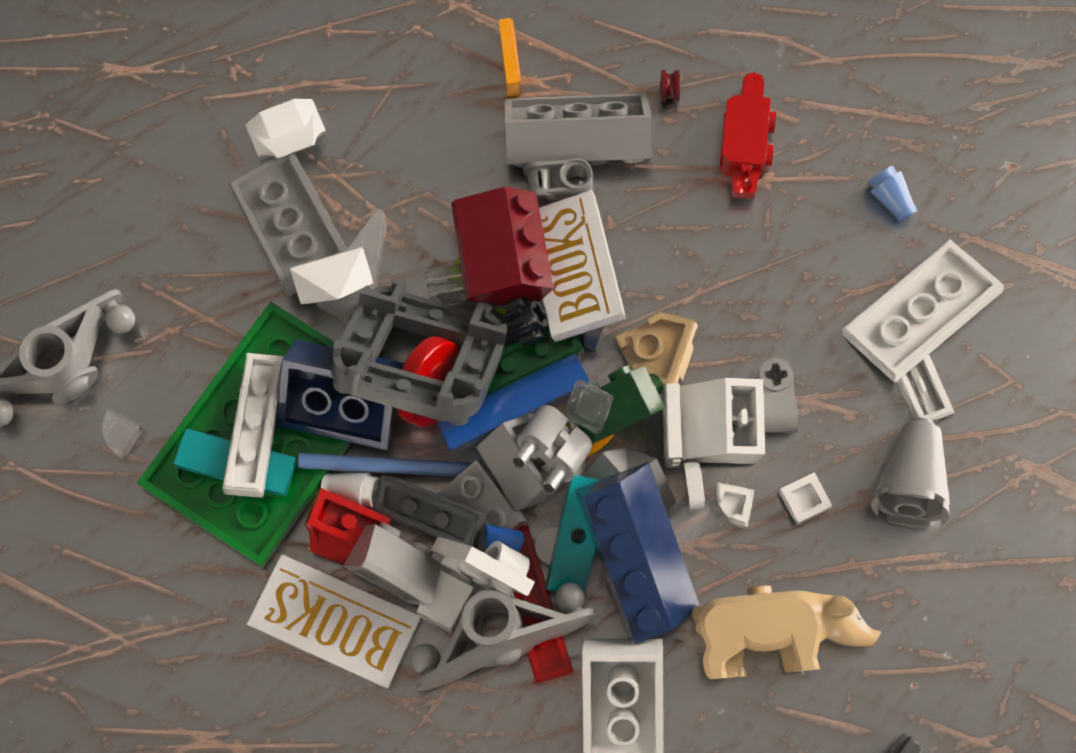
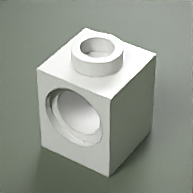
(448, 602)

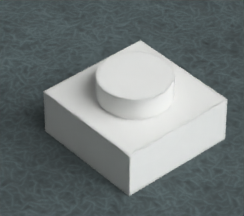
(805, 498)

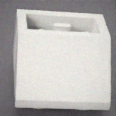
(723, 421)

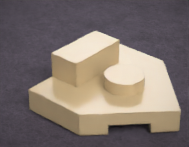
(660, 346)

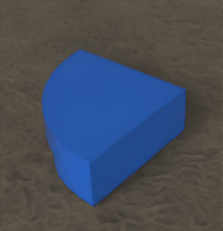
(509, 537)

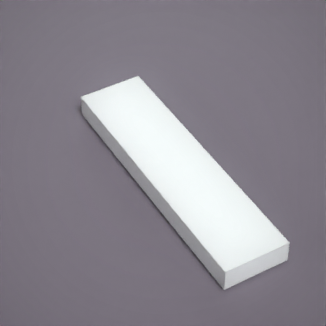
(253, 426)

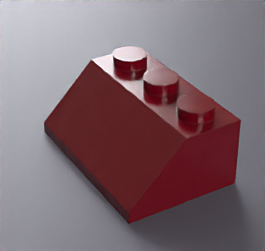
(502, 246)

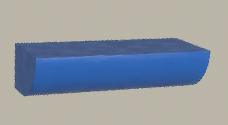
(544, 387)

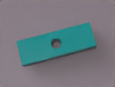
(209, 457)
(572, 558)

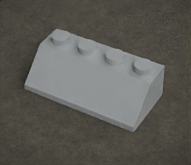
(578, 127)

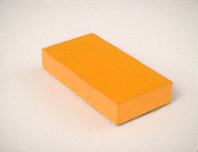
(510, 58)

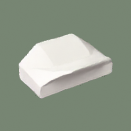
(285, 128)

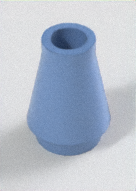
(893, 193)

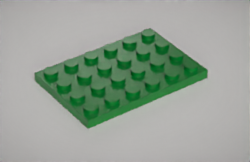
(243, 522)

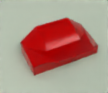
(337, 525)

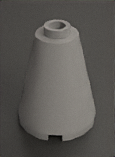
(915, 478)

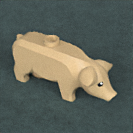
(776, 621)

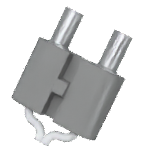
(555, 444)

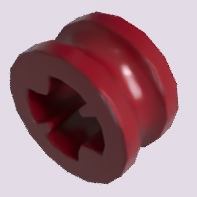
(670, 86)

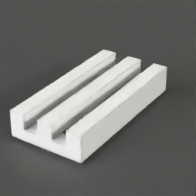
(937, 387)
(672, 426)

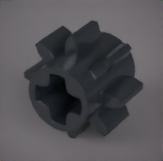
(524, 321)

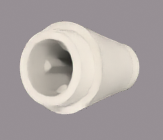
(356, 487)

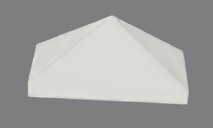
(331, 276)

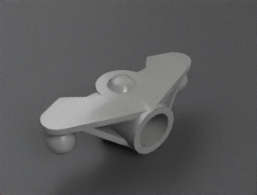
(72, 374)
(505, 647)

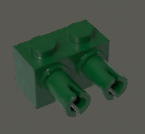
(634, 399)

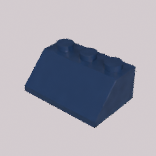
(315, 407)

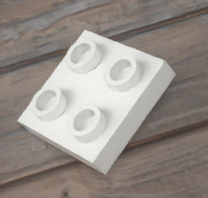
(495, 569)

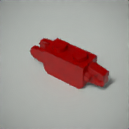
(746, 137)

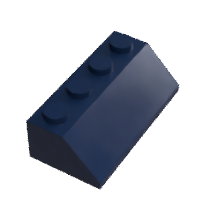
(638, 552)

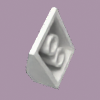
(622, 696)

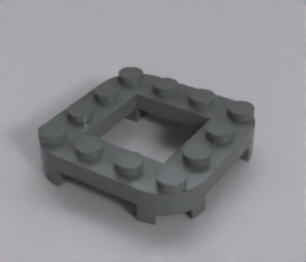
(464, 388)

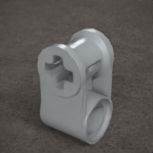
(556, 177)
(779, 399)

